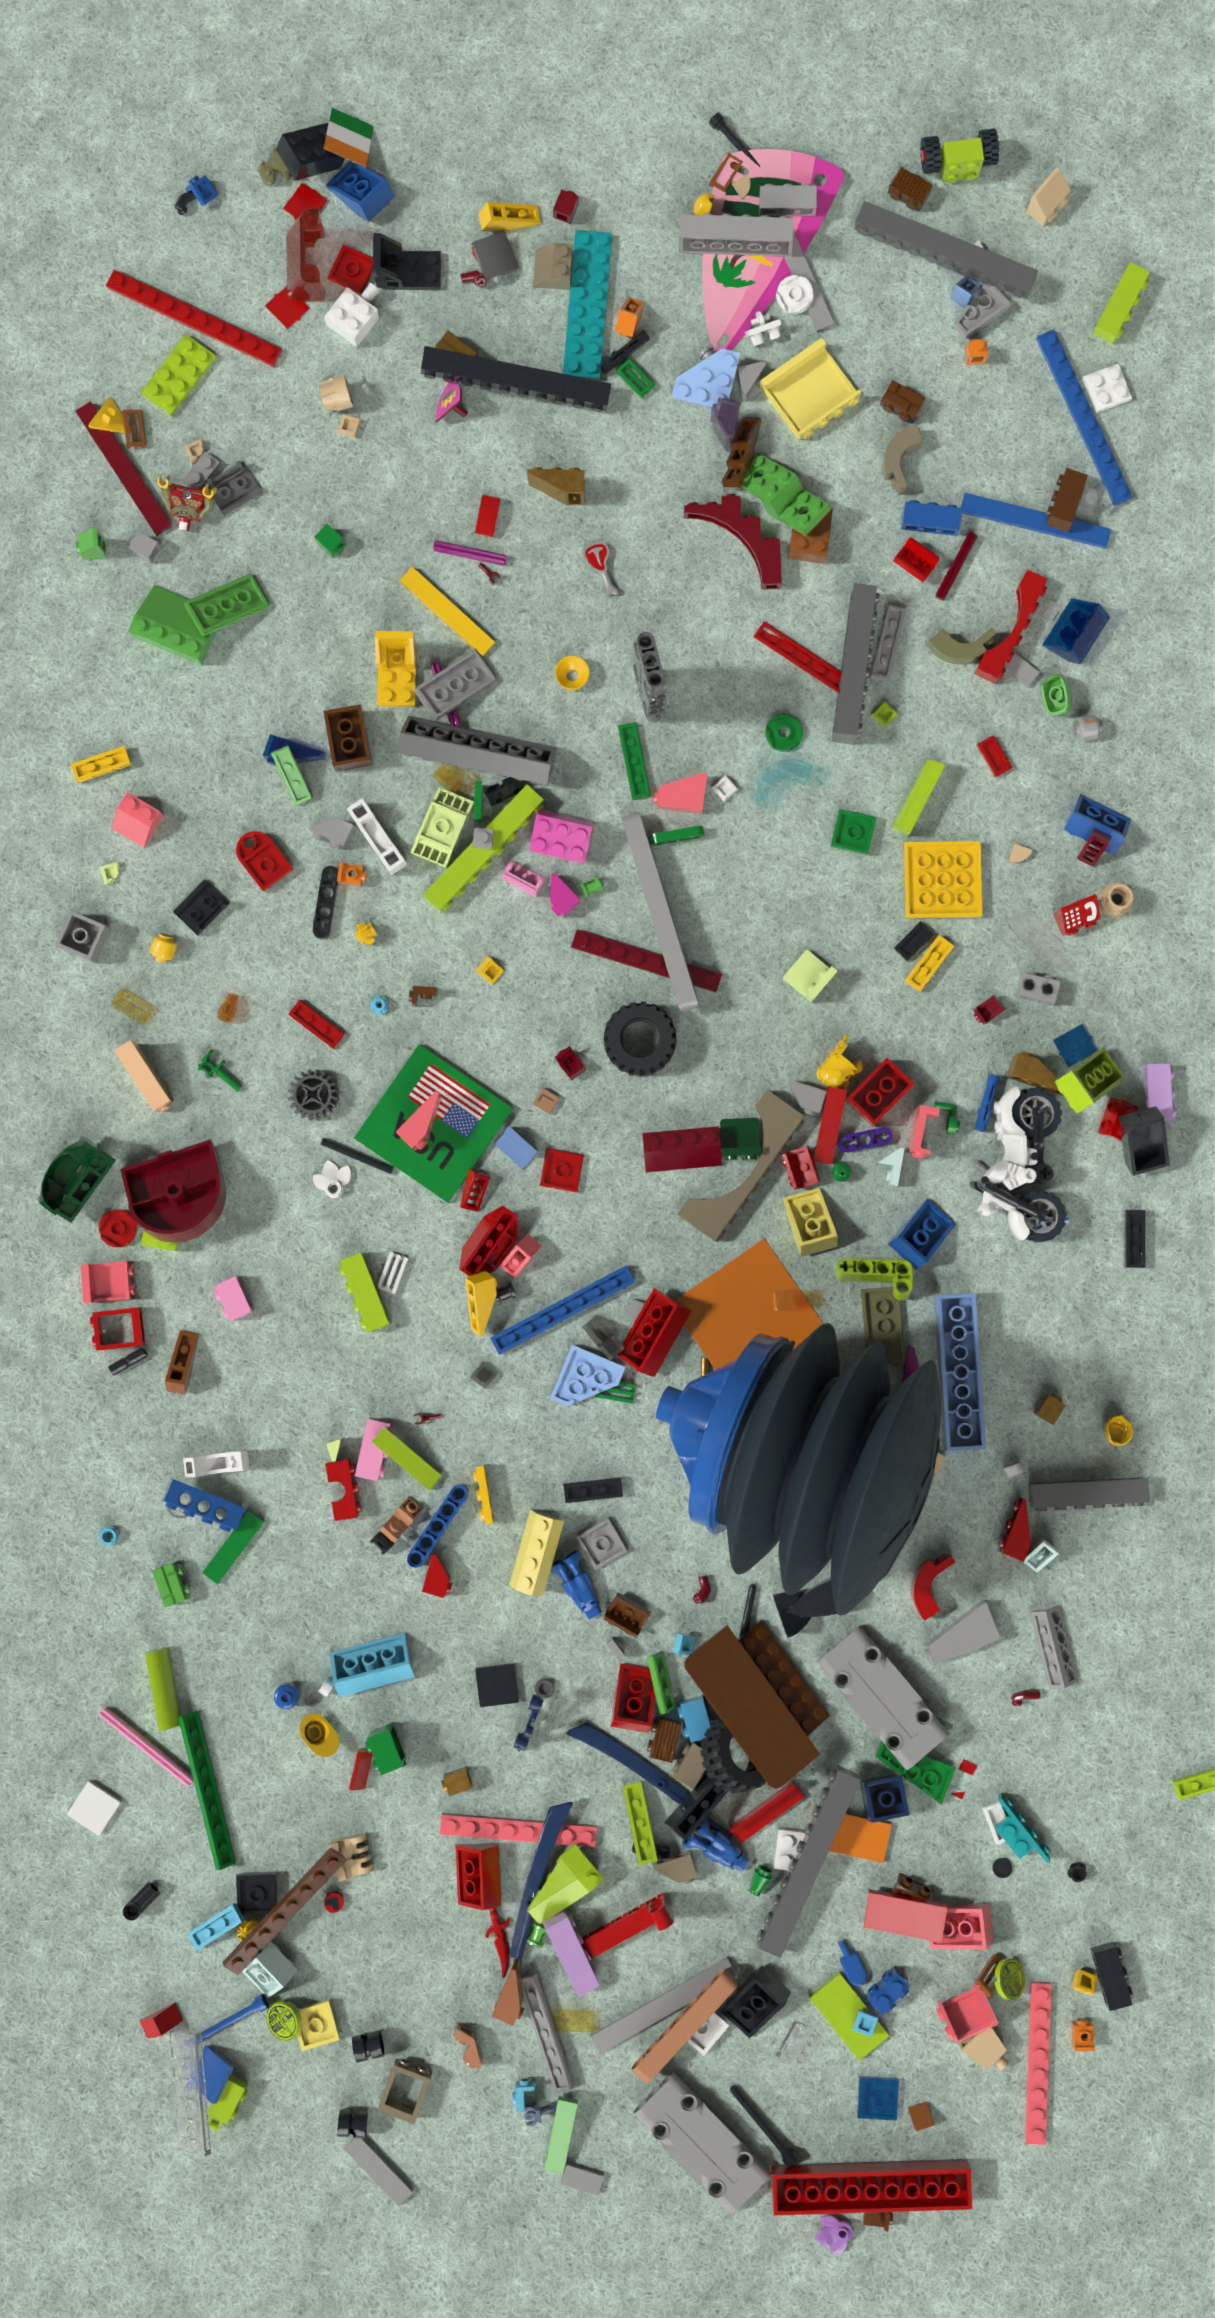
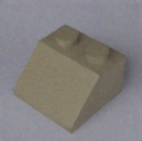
(553, 266)

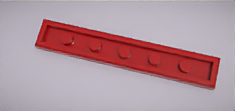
(799, 656)

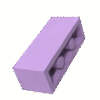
(1159, 1090)

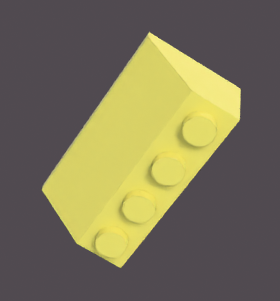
(536, 1553)

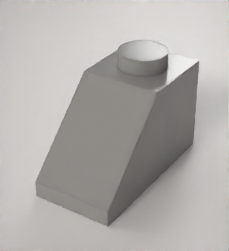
(807, 1097)

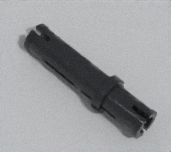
(618, 356)

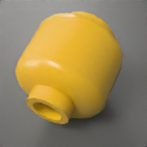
(163, 947)

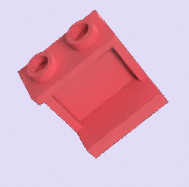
(921, 1113)
(107, 1282)
(967, 2014)

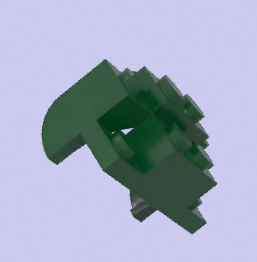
(74, 1176)

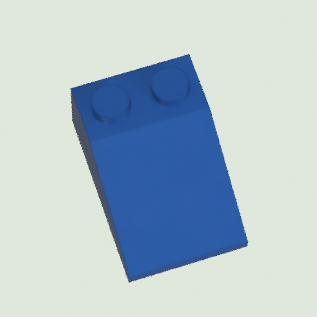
(361, 190)
(922, 1234)

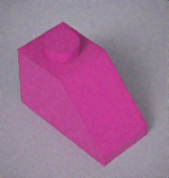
(561, 897)

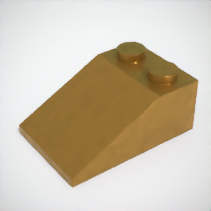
(1032, 1072)

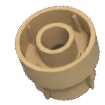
(336, 394)
(1120, 890)

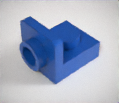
(202, 189)

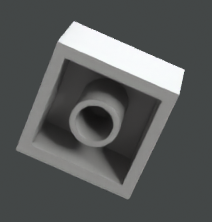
(82, 936)

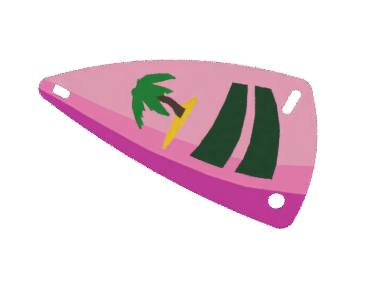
(746, 284)

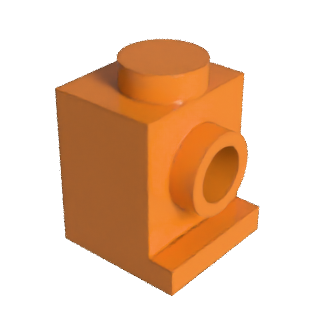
(974, 349)
(344, 878)
(1077, 2029)

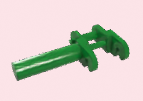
(219, 1072)

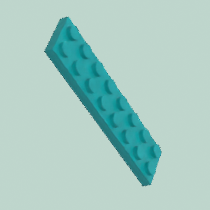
(587, 304)

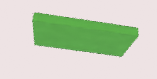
(226, 605)

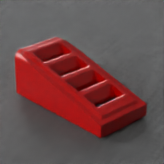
(468, 1188)

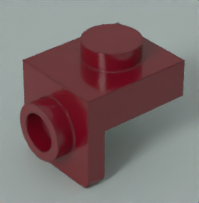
(988, 1010)
(570, 1063)

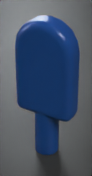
(852, 1965)

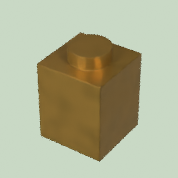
(1050, 1408)
(457, 1781)

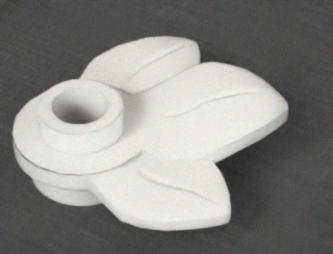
(331, 1176)

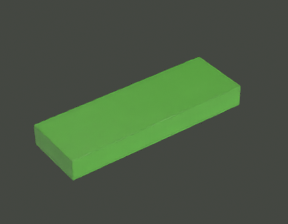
(291, 775)
(661, 1682)

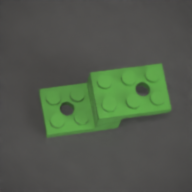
(784, 495)

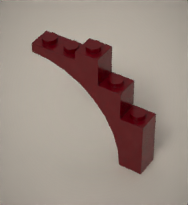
(748, 530)

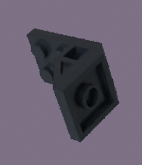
(404, 269)

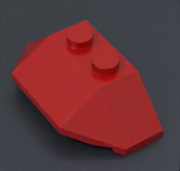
(489, 1242)

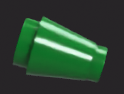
(761, 1878)

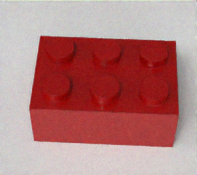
(879, 1092)

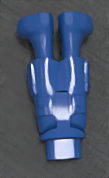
(578, 1587)
(719, 1848)

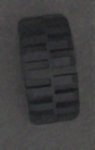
(645, 1013)
(721, 1765)

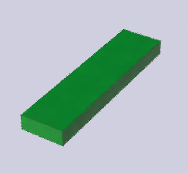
(634, 761)
(233, 1547)

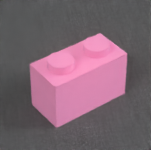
(233, 1298)

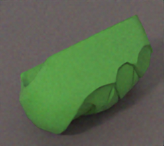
(1056, 695)

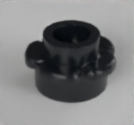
(1077, 1867)

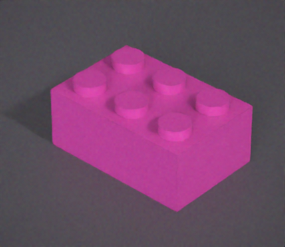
(561, 836)

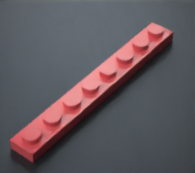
(514, 1829)
(1038, 2063)

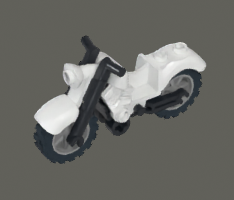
(1022, 1165)

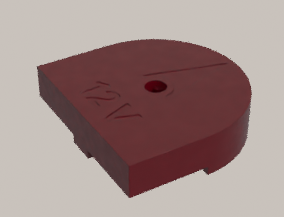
(177, 1192)

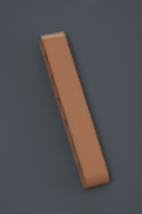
(685, 2026)

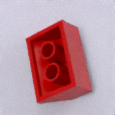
(478, 1875)

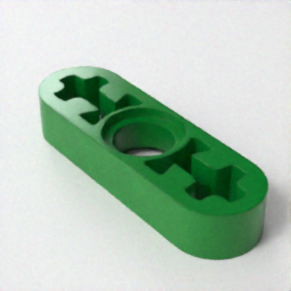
(679, 834)

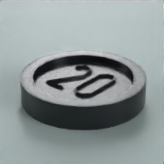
(1002, 1867)

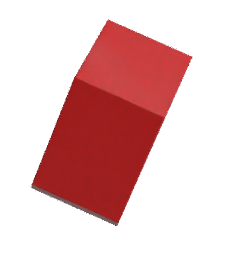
(161, 2021)

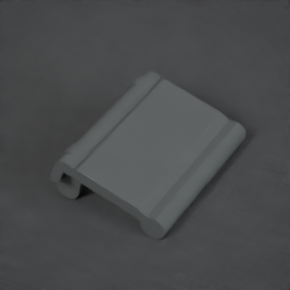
(234, 487)

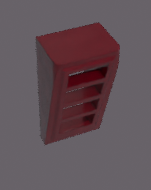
(1100, 837)

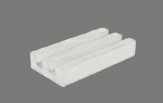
(388, 1262)

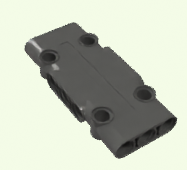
(649, 677)

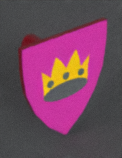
(450, 401)

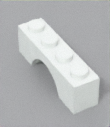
(376, 837)

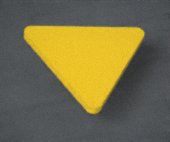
(108, 418)

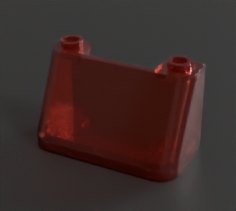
(304, 278)

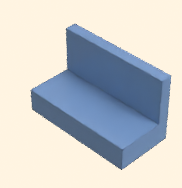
(516, 1147)

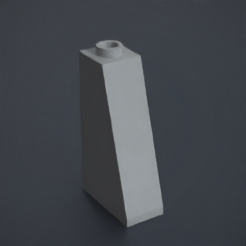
(965, 1634)

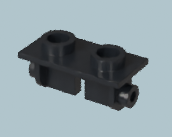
(498, 794)

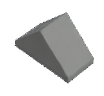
(748, 377)

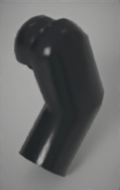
(183, 200)

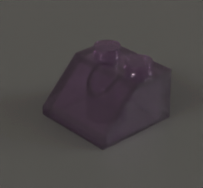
(725, 419)

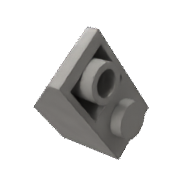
(333, 830)

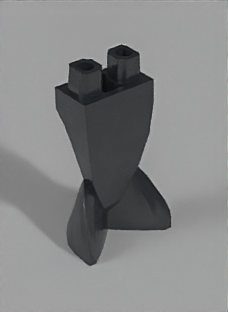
(798, 1608)

